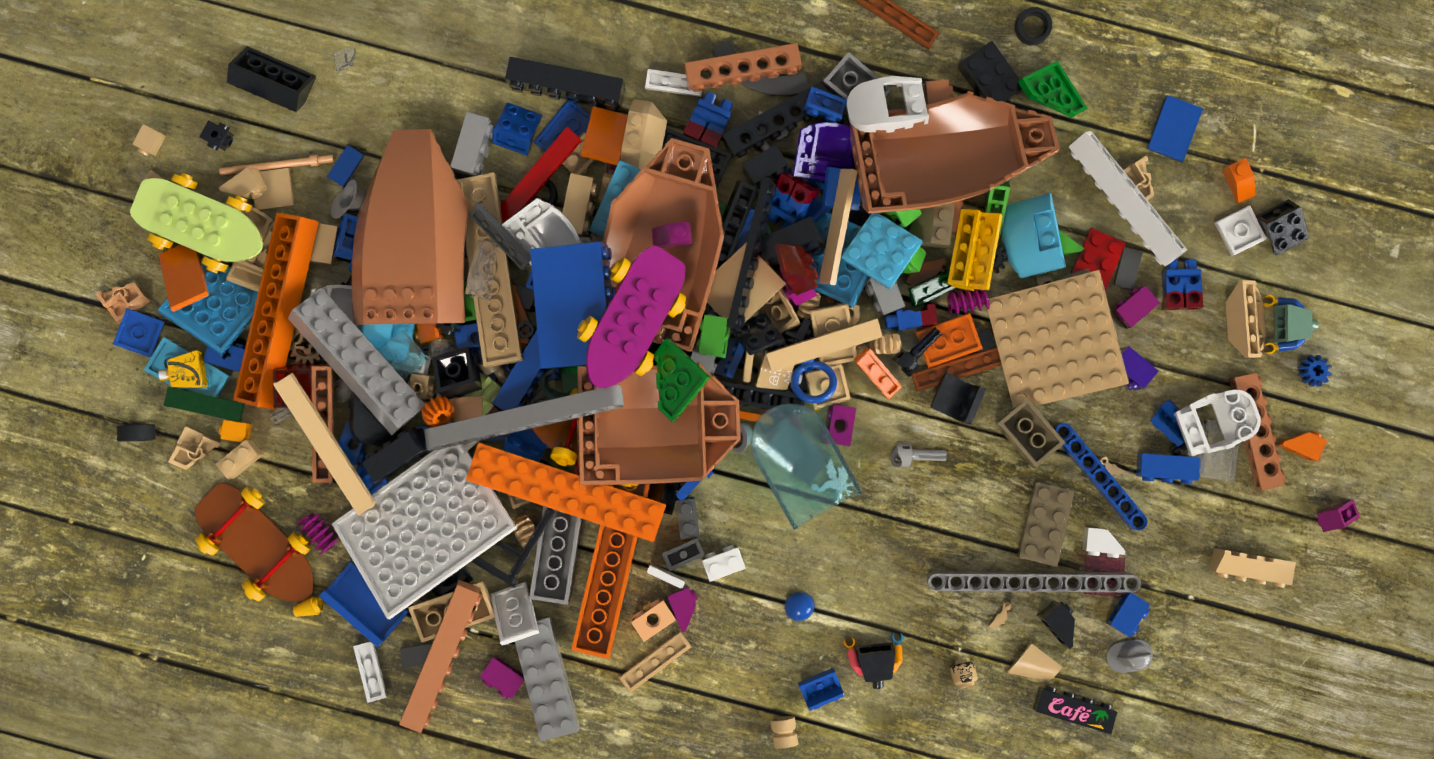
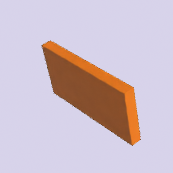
(183, 276)

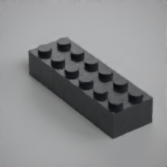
(565, 83)

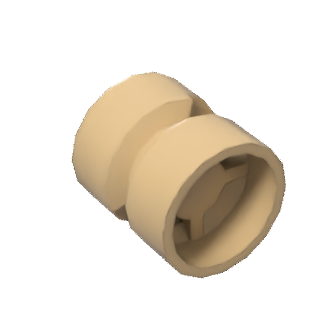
(784, 732)

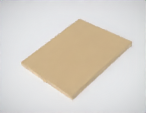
(723, 288)

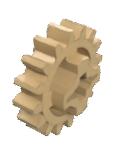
(309, 352)

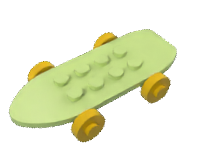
(196, 221)

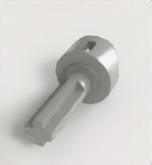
(906, 454)

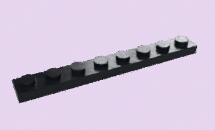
(750, 259)

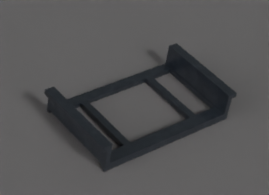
(522, 556)

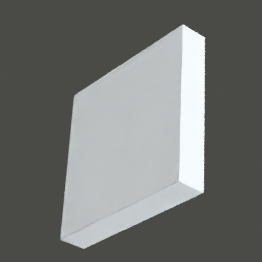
(1240, 230)
(666, 575)

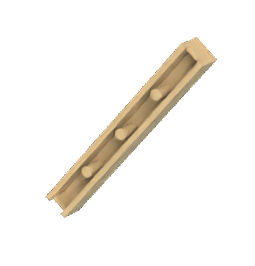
(325, 443)

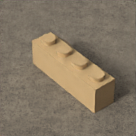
(1252, 566)

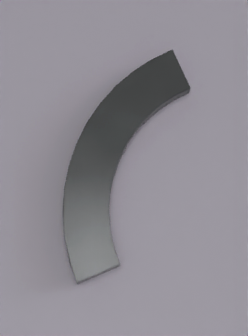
(780, 85)

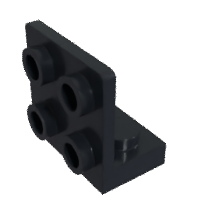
(1284, 226)
(759, 334)
(958, 398)

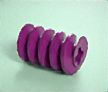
(967, 299)
(318, 532)

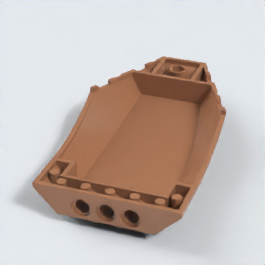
(956, 156)
(673, 189)
(410, 237)

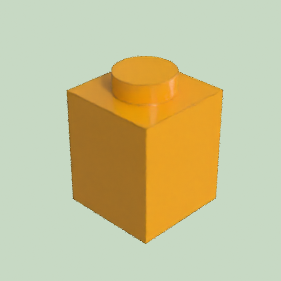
(234, 430)

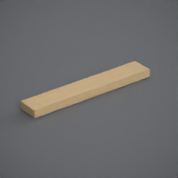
(838, 226)
(824, 344)

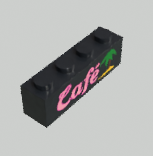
(1075, 710)

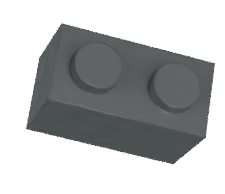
(687, 518)
(683, 554)

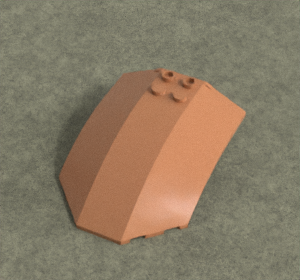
(644, 446)

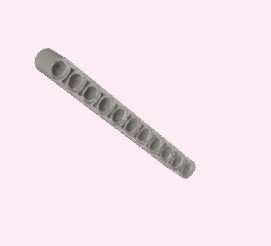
(524, 417)
(1042, 581)

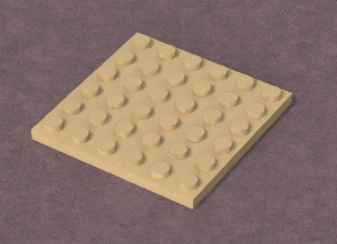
(1057, 340)

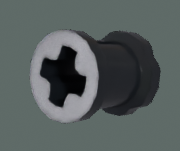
(522, 333)

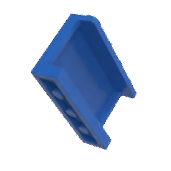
(356, 603)

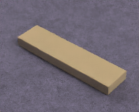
(655, 662)

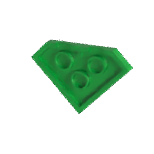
(1053, 89)
(676, 379)

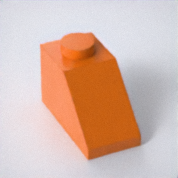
(1240, 180)
(427, 333)
(1306, 445)

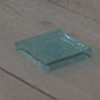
(403, 354)

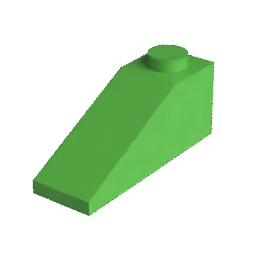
(997, 200)

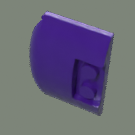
(823, 147)

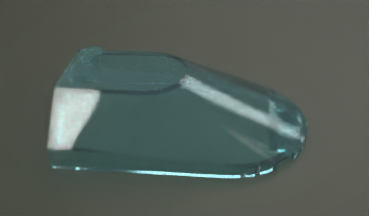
(801, 462)

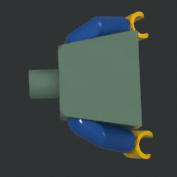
(1291, 322)

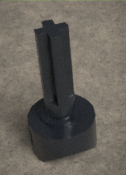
(907, 360)

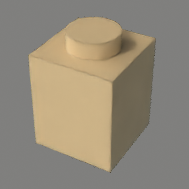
(148, 140)

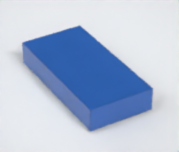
(345, 166)

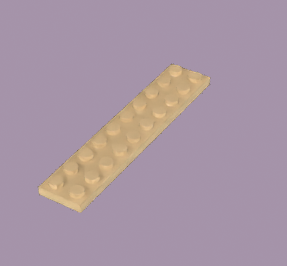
(496, 316)

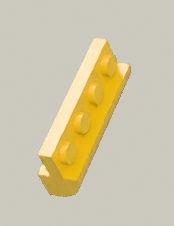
(974, 250)

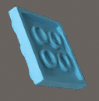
(881, 250)

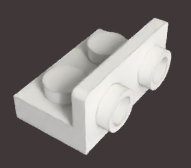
(723, 563)

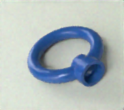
(809, 366)

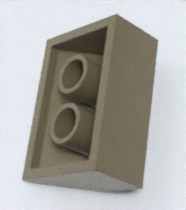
(934, 225)
(1029, 433)

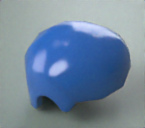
(799, 606)

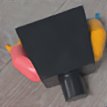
(876, 661)

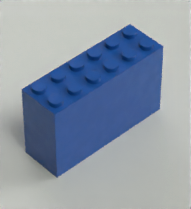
(569, 288)

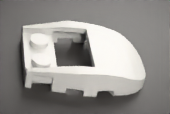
(869, 109)
(1235, 415)

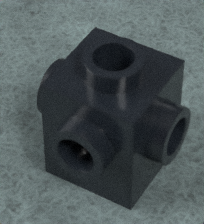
(217, 136)

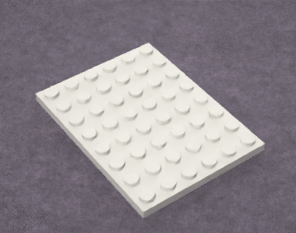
(422, 529)

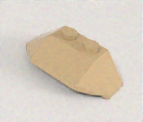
(643, 133)
(1246, 319)

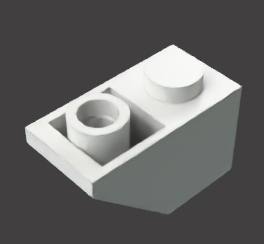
(1101, 540)

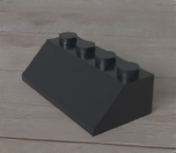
(270, 78)

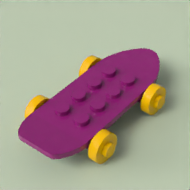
(633, 316)

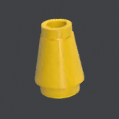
(309, 607)

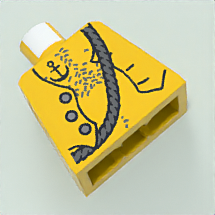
(186, 371)

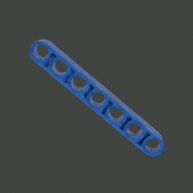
(1108, 480)

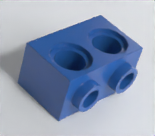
(345, 237)

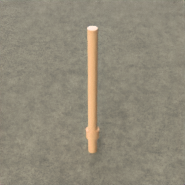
(313, 160)

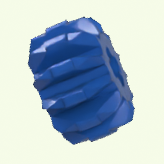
(1309, 375)

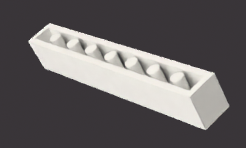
(1127, 198)

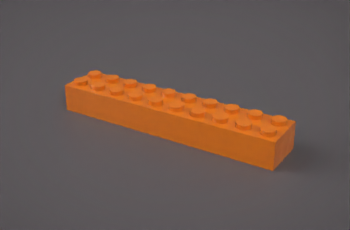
(277, 296)
(563, 492)
(606, 587)

